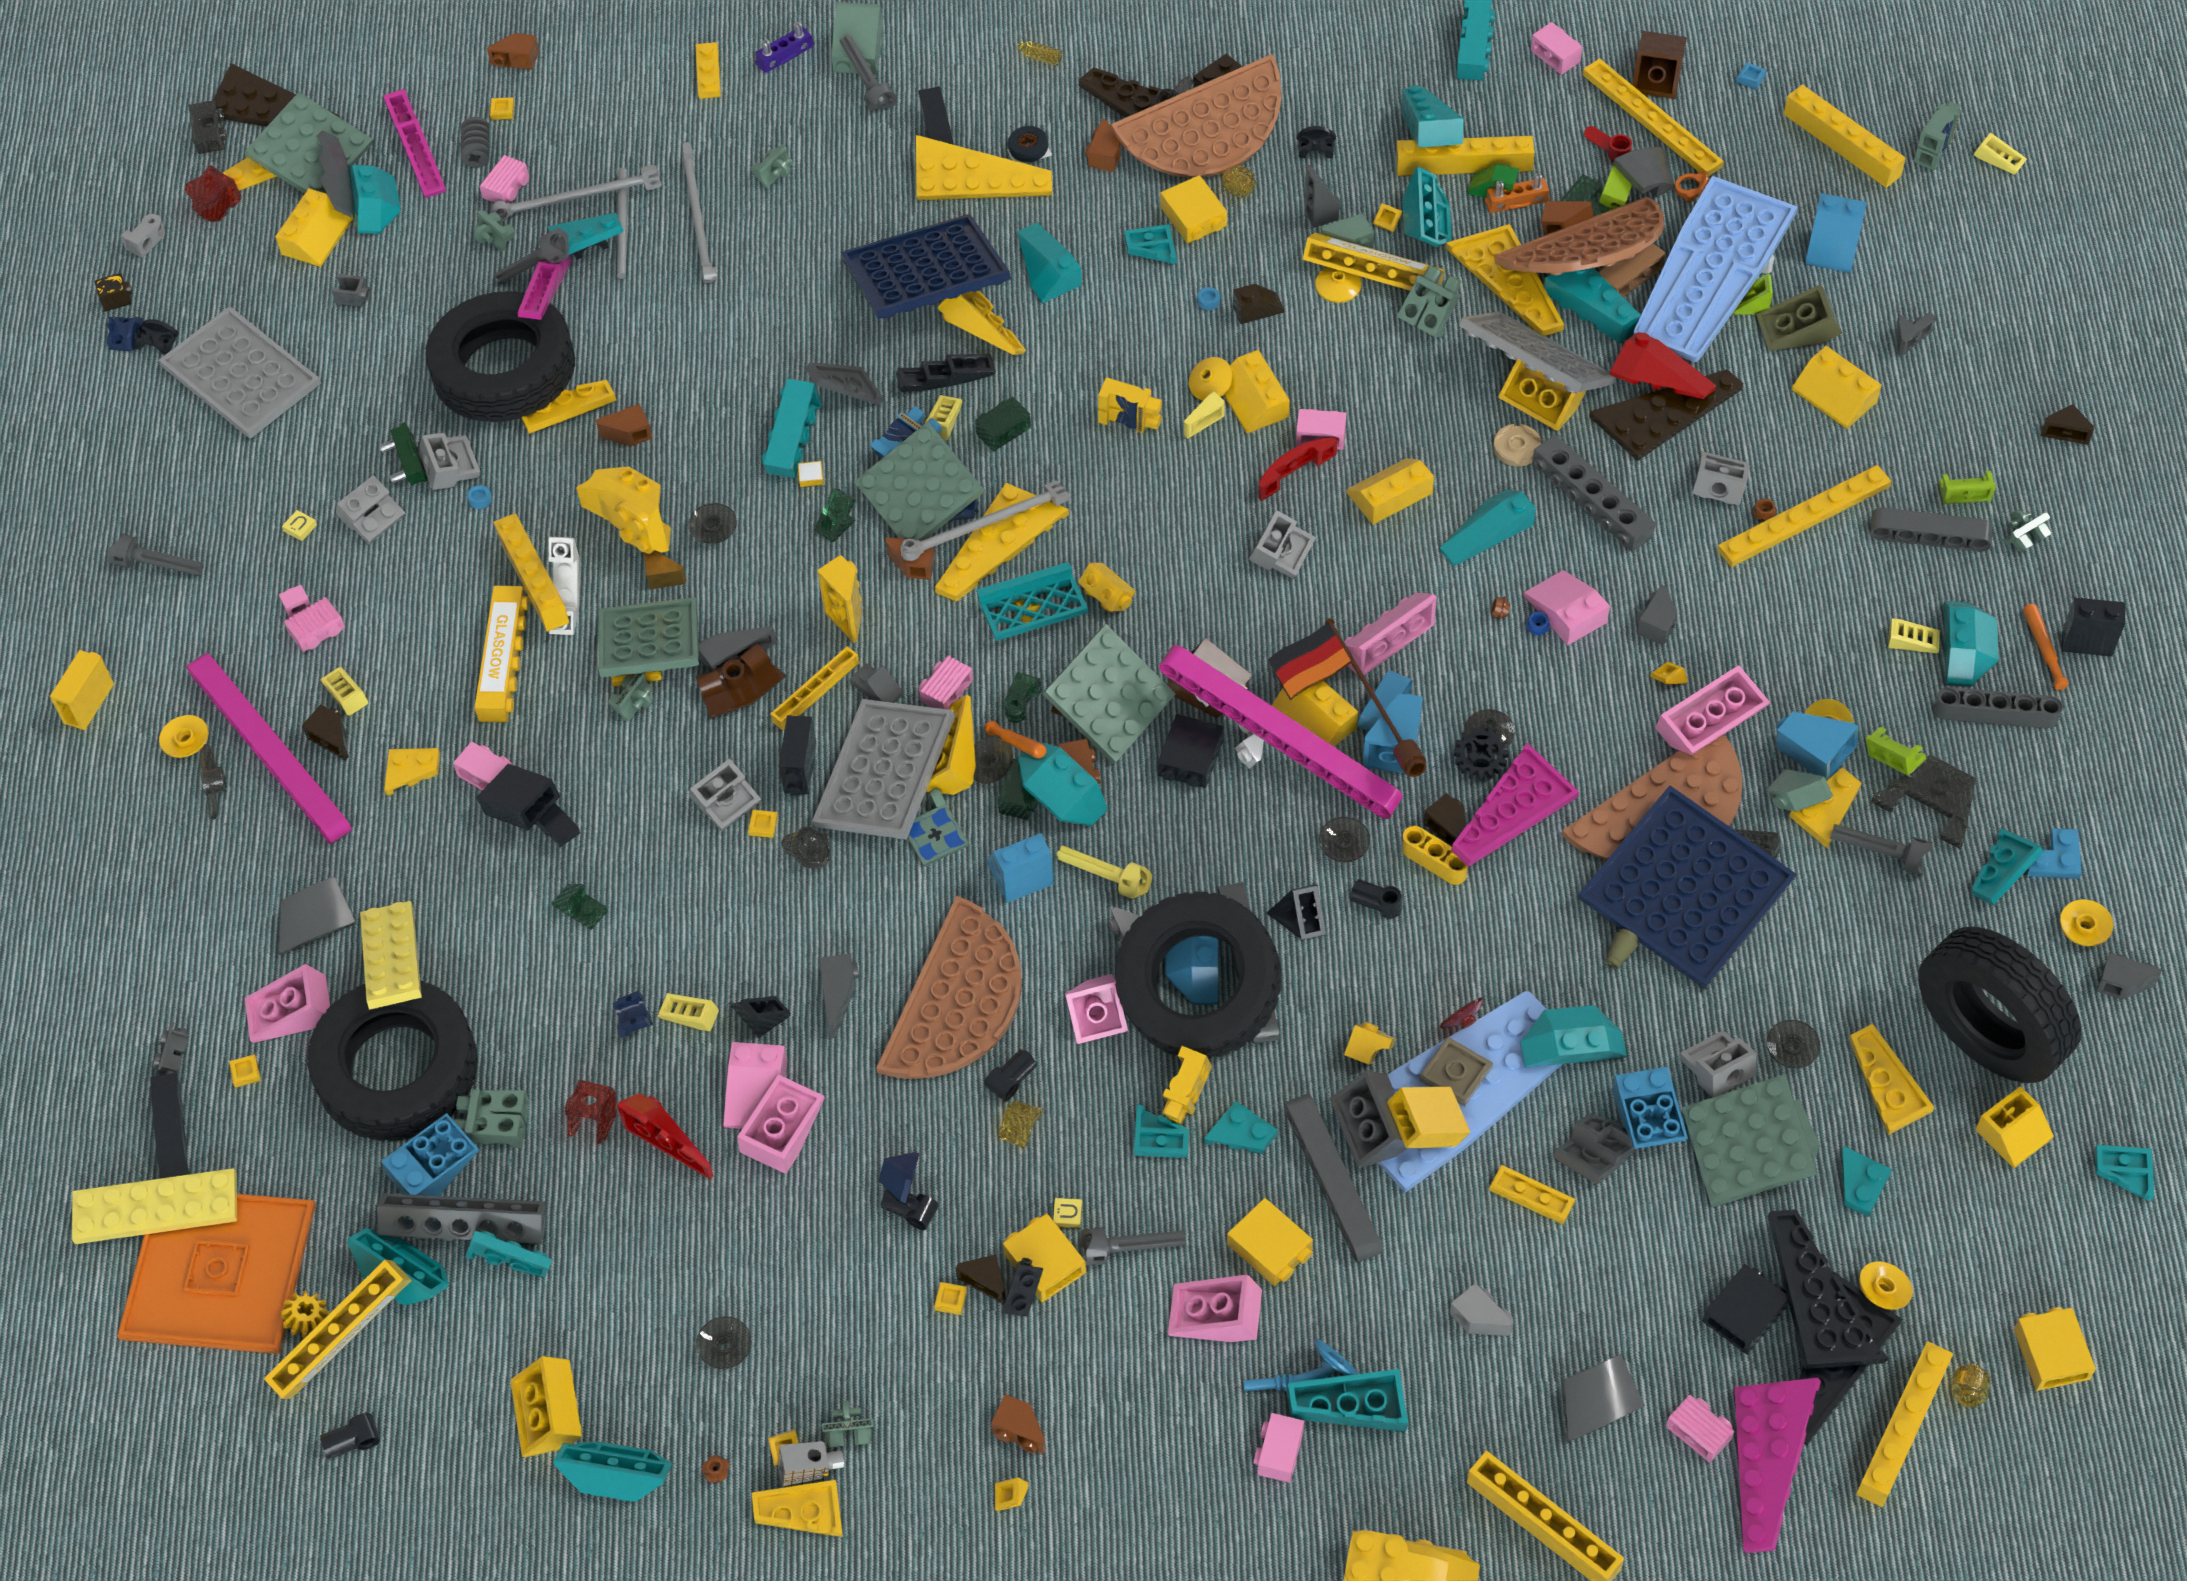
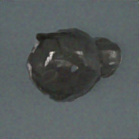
(808, 841)

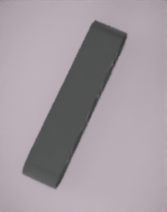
(1931, 529)
(2010, 704)

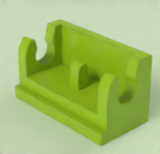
(1615, 190)
(1967, 489)
(1894, 753)

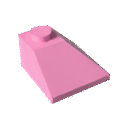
(1096, 1009)

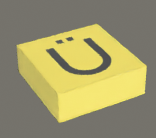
(299, 525)
(1067, 1212)

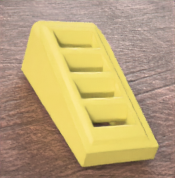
(1989, 151)
(1204, 415)
(945, 416)
(1907, 628)
(344, 692)
(704, 1015)

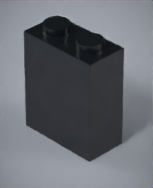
(2093, 626)
(1190, 751)
(797, 755)
(518, 796)
(1746, 1308)

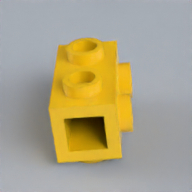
(1106, 587)

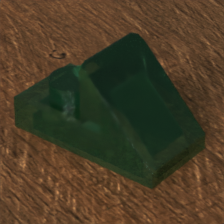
(835, 515)
(579, 905)

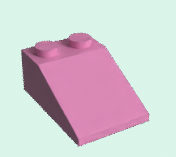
(1570, 606)
(287, 1004)
(749, 1076)
(780, 1124)
(1216, 1309)

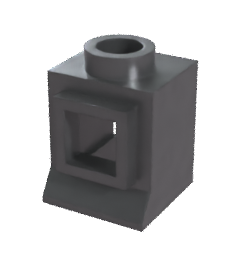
(352, 292)

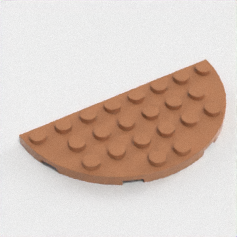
(1208, 125)
(1591, 242)
(1707, 778)
(959, 1000)

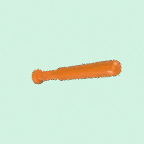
(2044, 643)
(1017, 740)

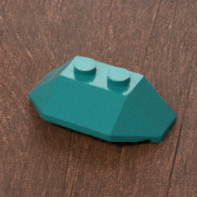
(374, 198)
(1426, 210)
(1969, 643)
(1062, 786)
(1572, 1037)
(426, 1274)
(612, 1469)

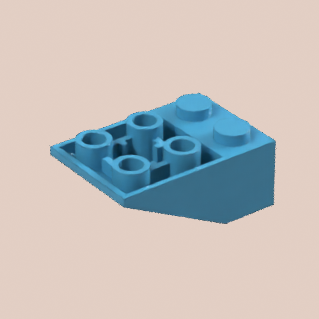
(1649, 1107)
(430, 1159)

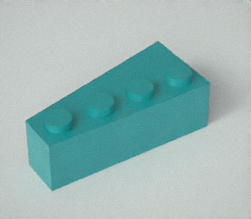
(1474, 39)
(1430, 118)
(1594, 301)
(791, 427)
(1351, 1400)

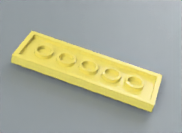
(390, 955)
(154, 1206)

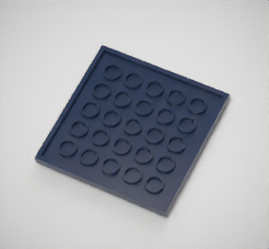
(925, 266)
(1687, 886)

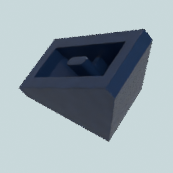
(898, 1174)

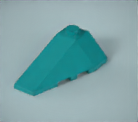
(1048, 263)

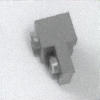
(447, 460)
(1719, 469)
(369, 510)
(1269, 547)
(724, 795)
(1720, 1063)

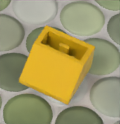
(2015, 1127)

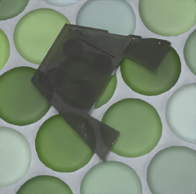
(1938, 787)

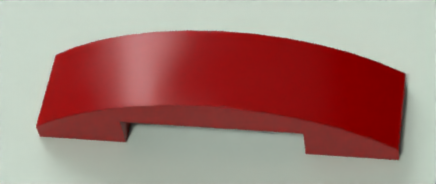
(1316, 451)

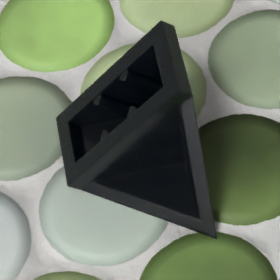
(1300, 912)
(761, 1013)

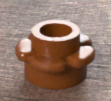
(1764, 509)
(1500, 607)
(719, 1475)

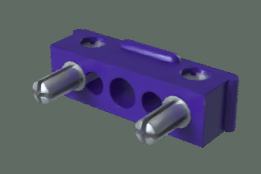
(784, 48)

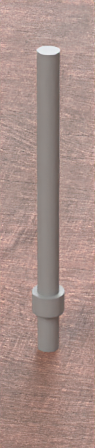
(622, 215)

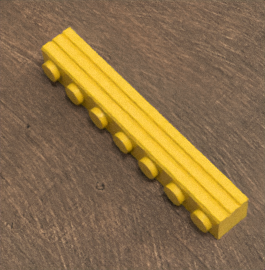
(815, 687)

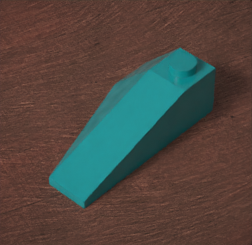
(1489, 525)

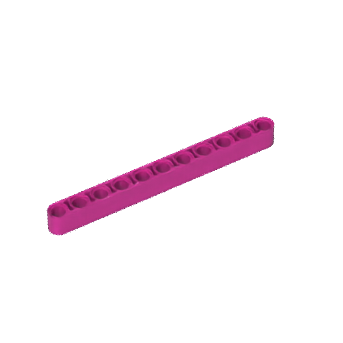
(1280, 731)
(269, 748)

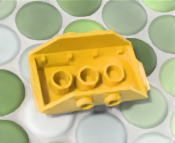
(628, 503)
(1391, 1558)

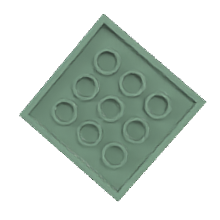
(291, 143)
(919, 485)
(648, 637)
(1109, 693)
(1749, 1141)

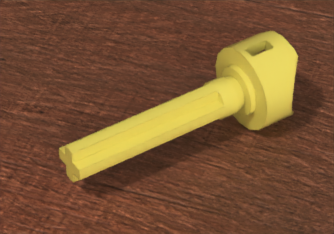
(1127, 878)

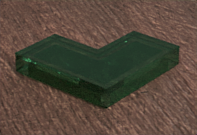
(1585, 190)

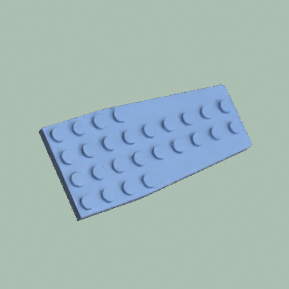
(1713, 265)
(1508, 1082)

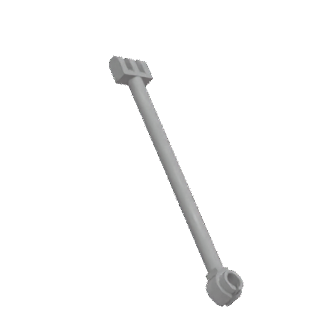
(649, 177)
(708, 272)
(1054, 491)

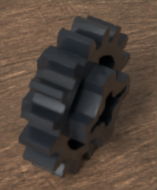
(1481, 763)

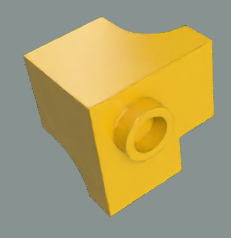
(1367, 1042)

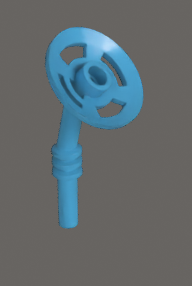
(1331, 1363)

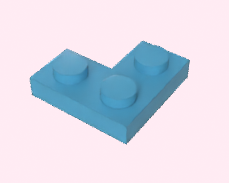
(2062, 859)

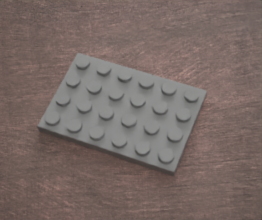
(1537, 351)
(239, 372)
(884, 769)

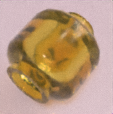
(1239, 181)
(1971, 1385)

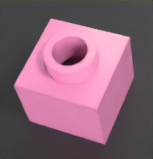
(294, 600)

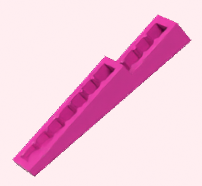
(414, 143)
(542, 288)

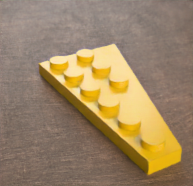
(963, 173)
(1516, 288)
(997, 542)

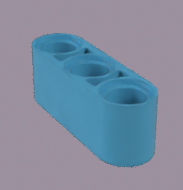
(1386, 691)

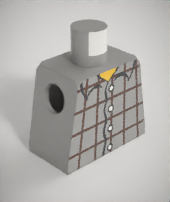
(806, 1463)

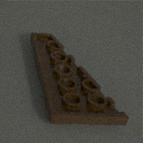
(1120, 95)
(250, 97)
(1656, 417)

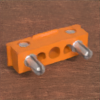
(1523, 195)

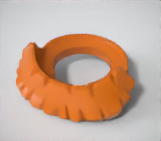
(1689, 195)

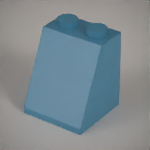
(1835, 232)
(1380, 742)
(1816, 742)
(1022, 867)

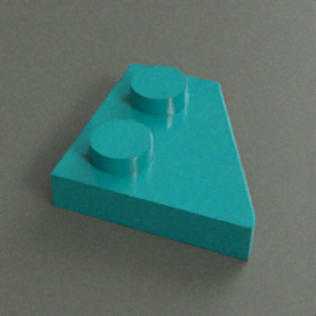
(1151, 243)
(1242, 1130)
(1158, 1136)
(2127, 1168)
(1862, 1181)

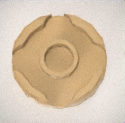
(1516, 444)

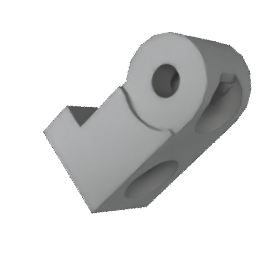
(144, 236)

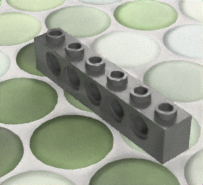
(1593, 493)
(450, 1209)

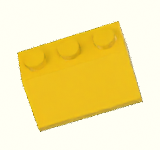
(312, 229)
(1837, 387)
(1256, 393)
(1539, 396)
(1392, 489)
(841, 595)
(1321, 712)
(545, 1406)

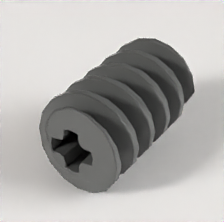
(475, 142)

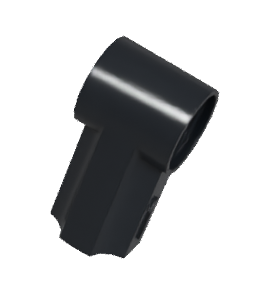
(1376, 898)
(1006, 1080)
(917, 1209)
(357, 1434)

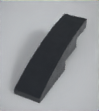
(935, 115)
(952, 371)
(558, 825)
(169, 1125)

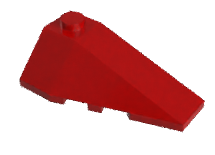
(1654, 363)
(651, 1123)

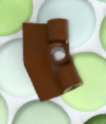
(728, 693)

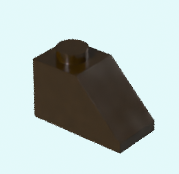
(1255, 303)
(327, 730)
(1446, 818)

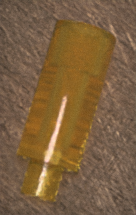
(1041, 52)

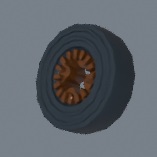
(1028, 134)

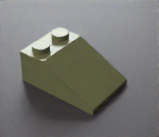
(1800, 321)

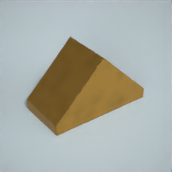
(663, 571)

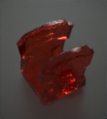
(213, 194)
(602, 1111)

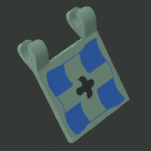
(936, 832)

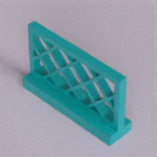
(1026, 589)

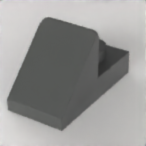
(1910, 334)
(876, 684)

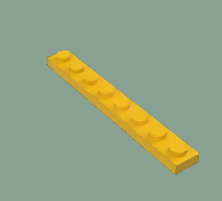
(1652, 117)
(1804, 516)

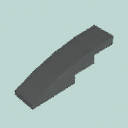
(337, 175)

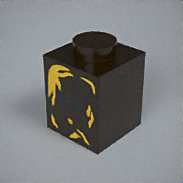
(113, 292)

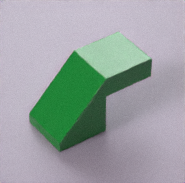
(1487, 179)

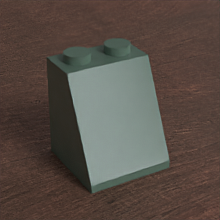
(865, 26)

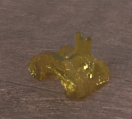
(1019, 1123)

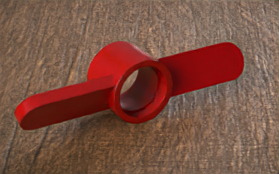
(1609, 144)

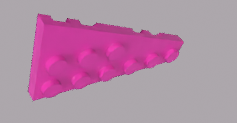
(1517, 802)
(1770, 1443)

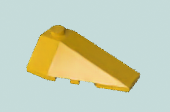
(974, 314)
(957, 759)

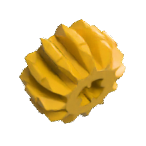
(306, 1306)

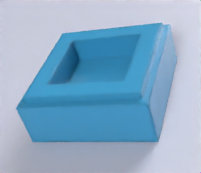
(1751, 75)

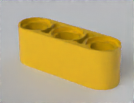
(1428, 845)

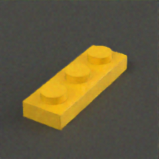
(708, 70)

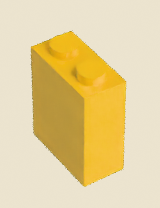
(1193, 209)
(82, 689)
(1428, 1117)
(1270, 1242)
(1047, 1249)
(2054, 1348)

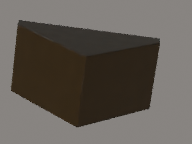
(2068, 425)
(983, 1276)

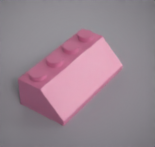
(1392, 631)
(1711, 712)

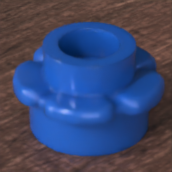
(1538, 618)

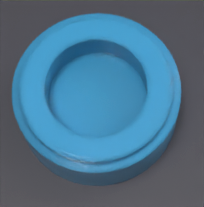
(1208, 298)
(479, 497)

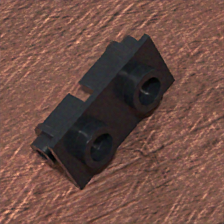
(1022, 1288)

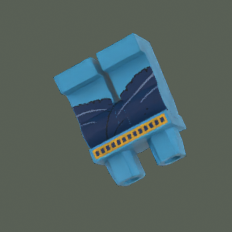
(900, 430)

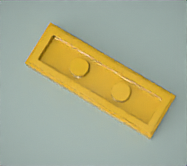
(1532, 1194)

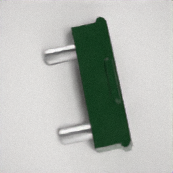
(408, 454)

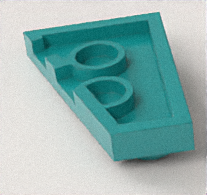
(590, 230)
(2005, 866)
(498, 1251)

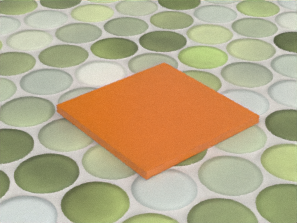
(220, 1280)

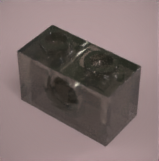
(205, 115)

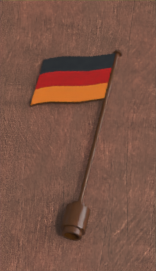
(1322, 657)

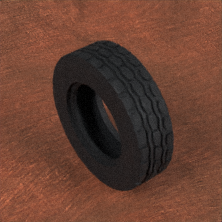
(508, 393)
(1175, 921)
(2045, 1015)
(399, 1111)

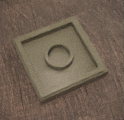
(1456, 1068)

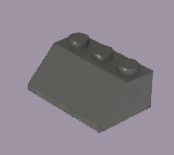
(1367, 1118)

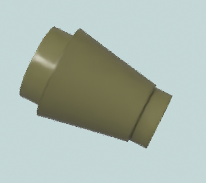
(1621, 948)

